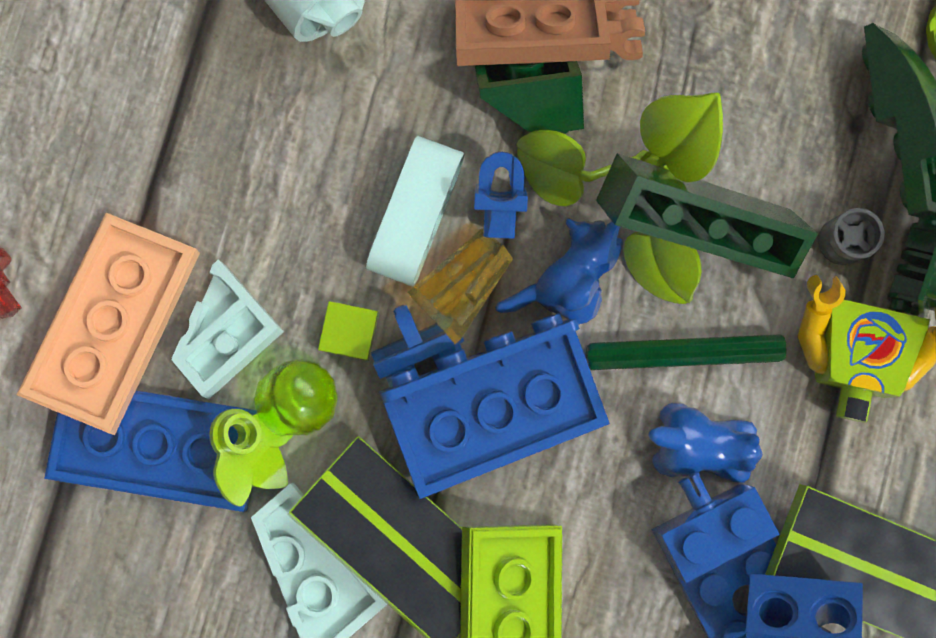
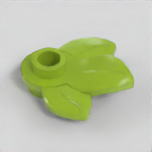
(251, 460)

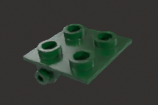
(913, 293)

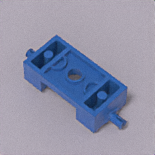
(717, 550)

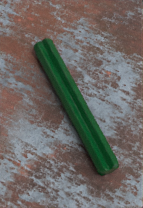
(686, 352)

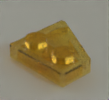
(461, 284)

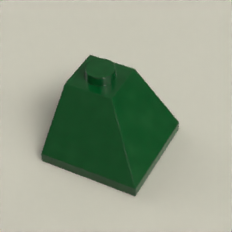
(535, 94)

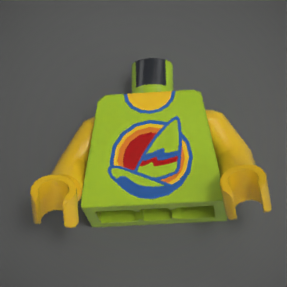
(863, 348)

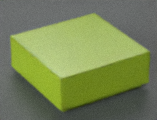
(348, 331)

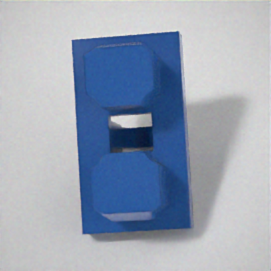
(500, 206)
(413, 347)

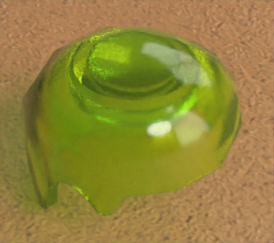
(296, 398)

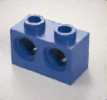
(805, 605)

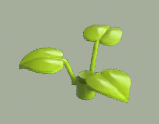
(681, 137)

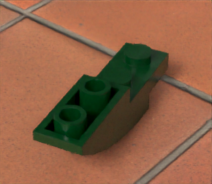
(905, 100)

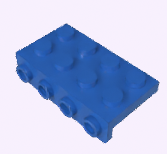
(493, 405)

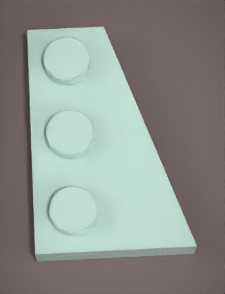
(318, 589)

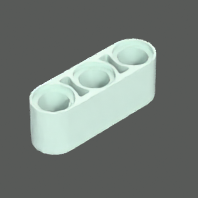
(415, 211)

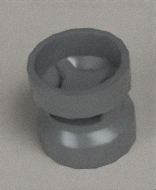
(859, 228)

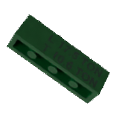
(705, 217)

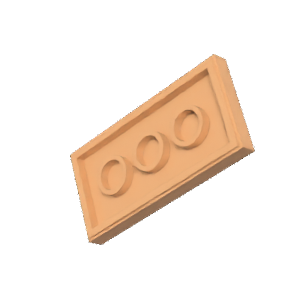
(109, 324)

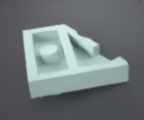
(223, 333)

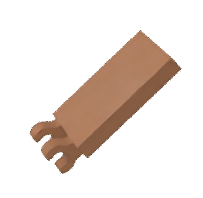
(545, 31)

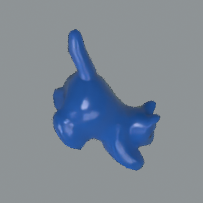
(572, 281)
(697, 444)

